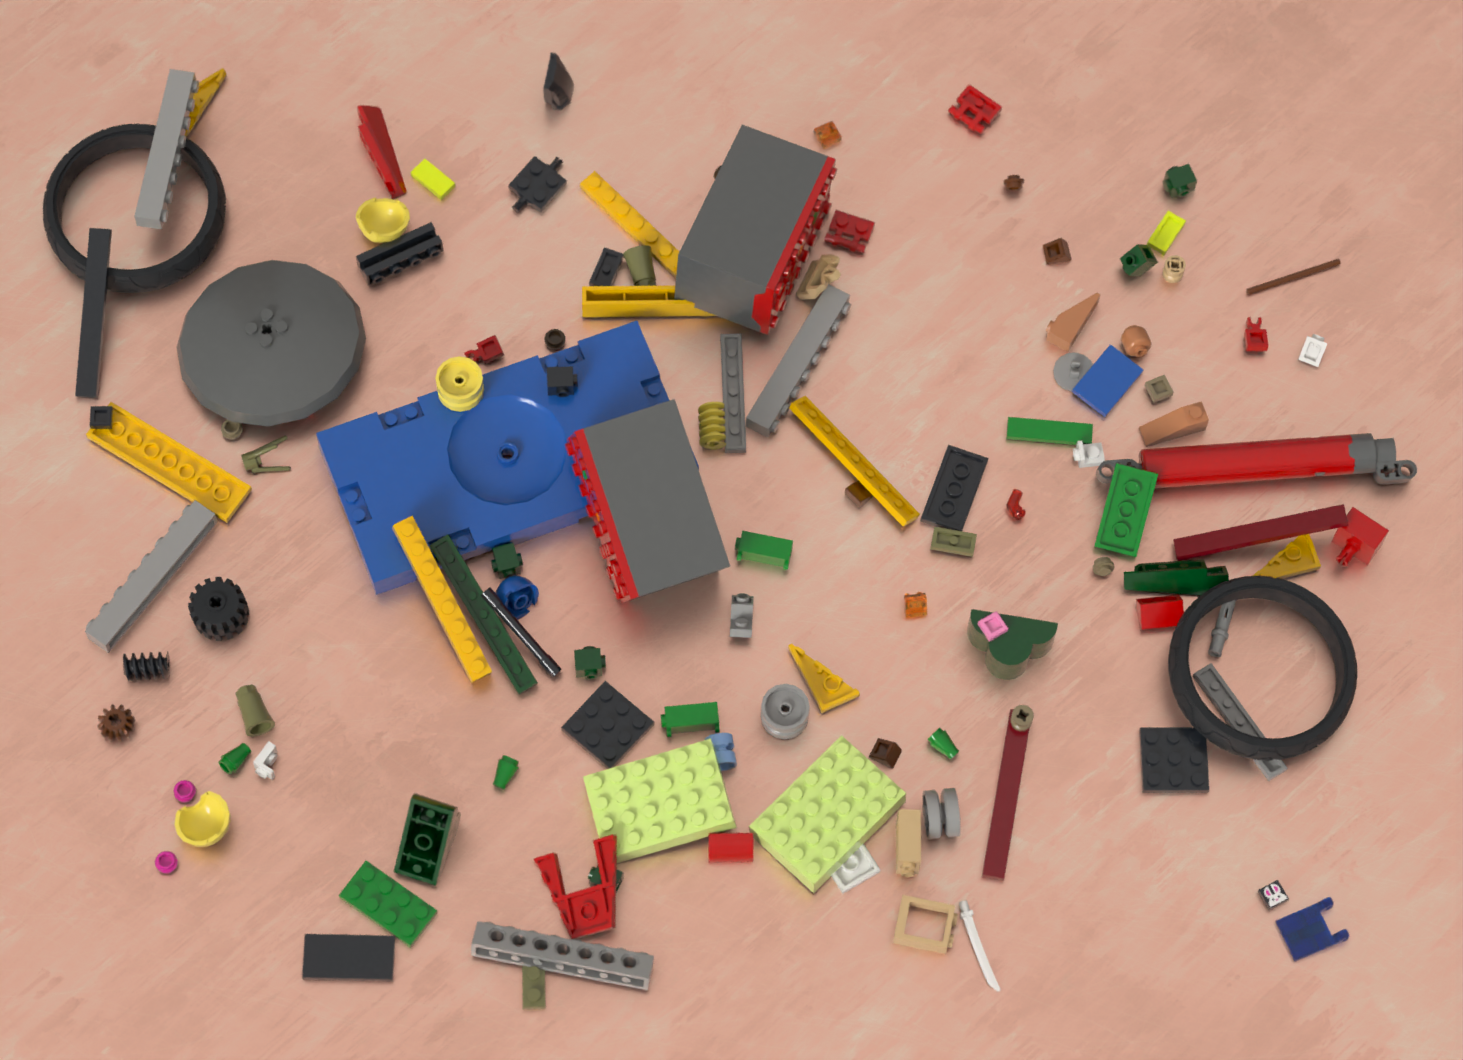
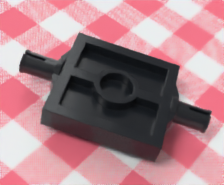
(537, 184)

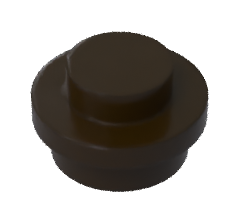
(555, 339)

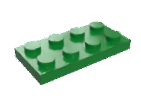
(1126, 509)
(388, 904)

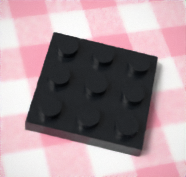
(607, 725)
(1173, 760)

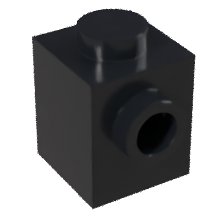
(561, 381)

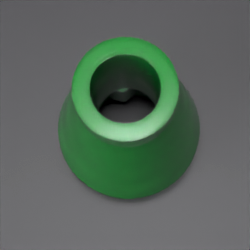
(942, 742)
(232, 760)
(505, 771)

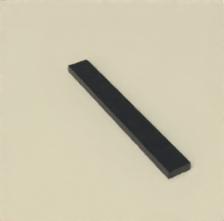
(93, 313)

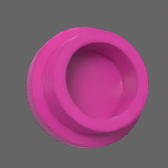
(184, 791)
(166, 862)

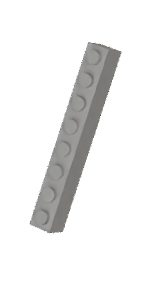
(166, 149)
(798, 360)
(150, 576)

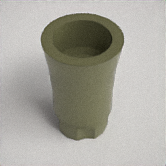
(641, 265)
(253, 711)

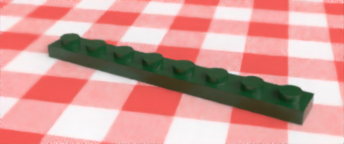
(483, 614)

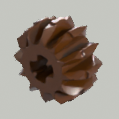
(119, 730)

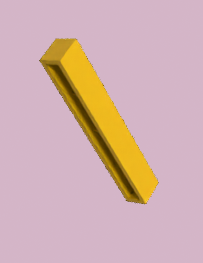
(635, 302)
(441, 599)

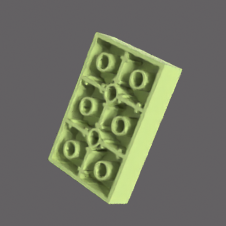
(661, 800)
(827, 814)

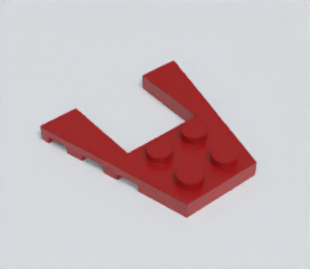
(588, 909)

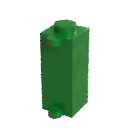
(764, 549)
(690, 718)

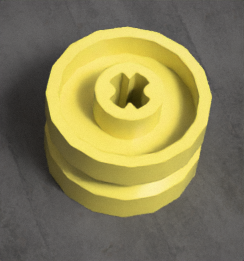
(459, 383)

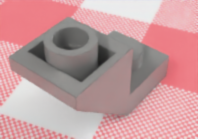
(741, 615)

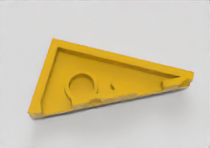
(206, 91)
(1295, 559)
(825, 687)

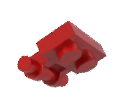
(979, 105)
(850, 226)

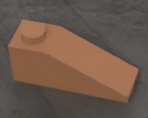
(1071, 322)
(1175, 424)

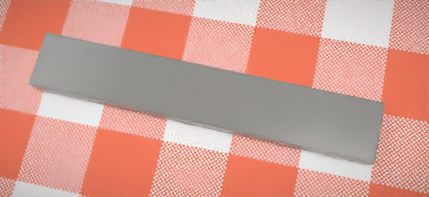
(733, 392)
(1234, 714)

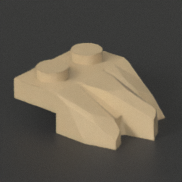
(818, 276)

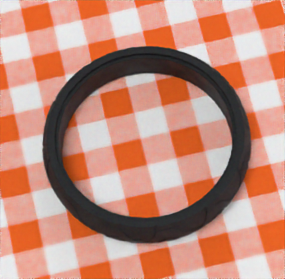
(148, 278)
(1310, 607)

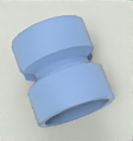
(723, 745)

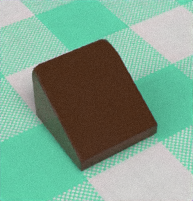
(1057, 251)
(858, 494)
(885, 752)

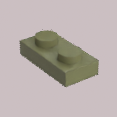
(953, 541)
(533, 987)

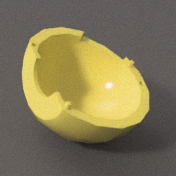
(382, 219)
(203, 822)

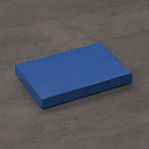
(1107, 380)

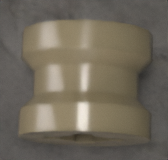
(1020, 722)

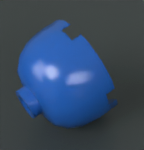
(517, 595)

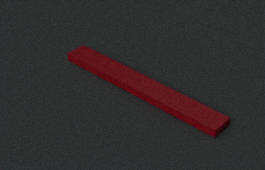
(1260, 532)
(1005, 802)

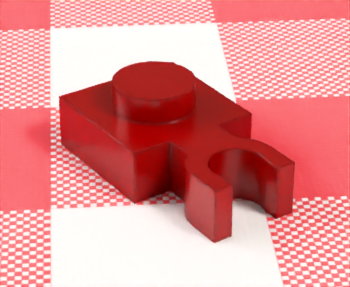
(1255, 338)
(487, 350)

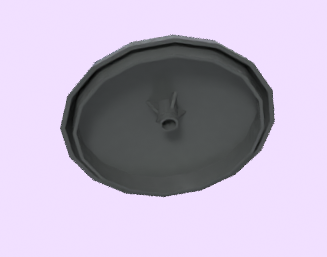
(271, 343)

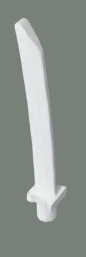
(967, 914)

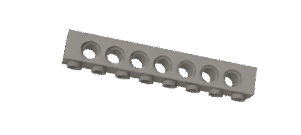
(551, 959)

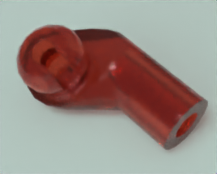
(1013, 505)

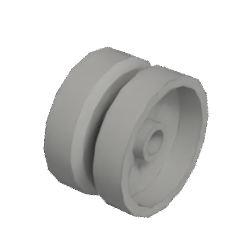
(789, 723)
(941, 813)

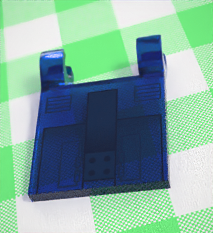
(1307, 931)

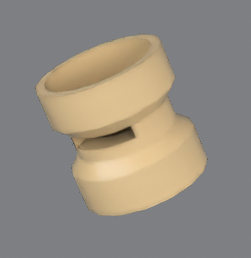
(1170, 272)

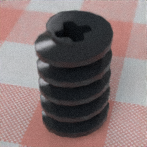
(146, 666)

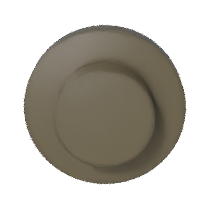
(231, 430)
(1103, 566)

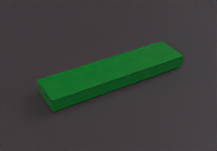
(1048, 431)

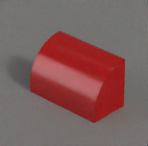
(1159, 611)
(730, 847)

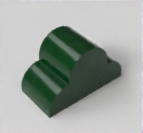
(1010, 652)
(426, 838)

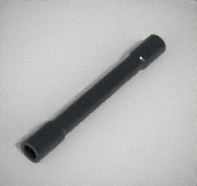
(497, 605)

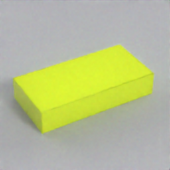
(433, 179)
(1166, 232)

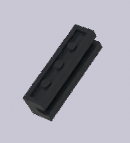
(399, 254)

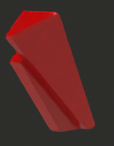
(380, 149)

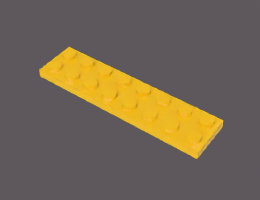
(171, 463)

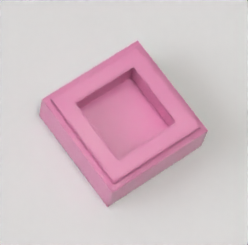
(992, 626)

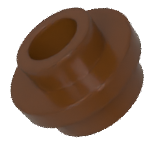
(1013, 182)

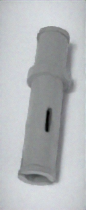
(1220, 634)

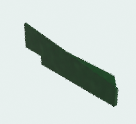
(1175, 577)

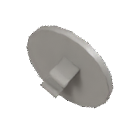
(1070, 369)

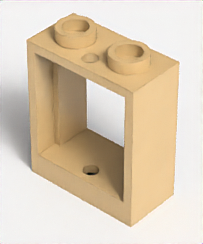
(908, 842)
(920, 942)

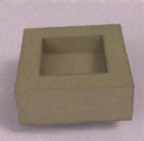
(1159, 388)

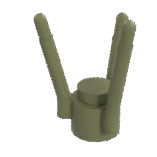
(252, 459)

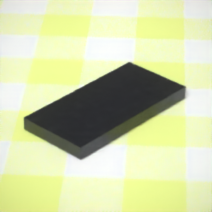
(954, 489)
(348, 957)

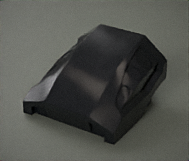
(558, 84)

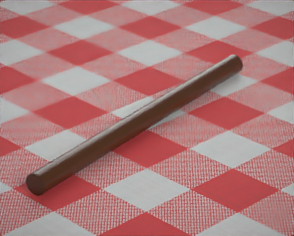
(1293, 276)

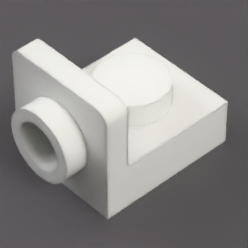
(1313, 350)
(1088, 454)
(266, 757)

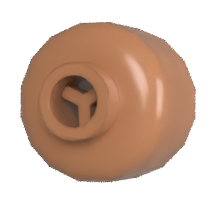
(1136, 341)

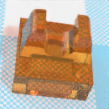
(827, 134)
(915, 604)

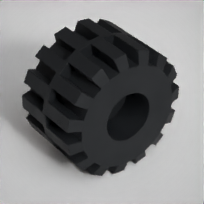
(226, 617)

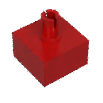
(1360, 538)

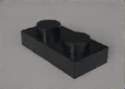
(606, 268)

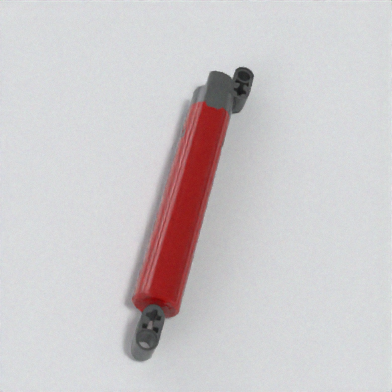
(1270, 461)

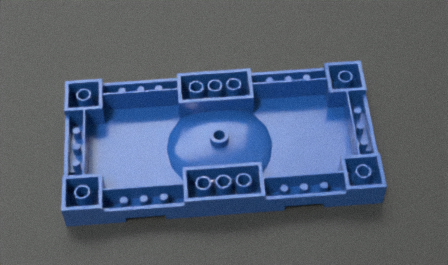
(452, 464)

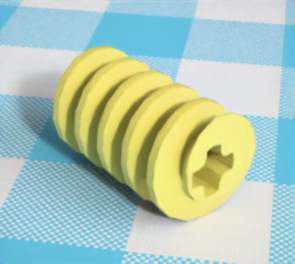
(710, 425)

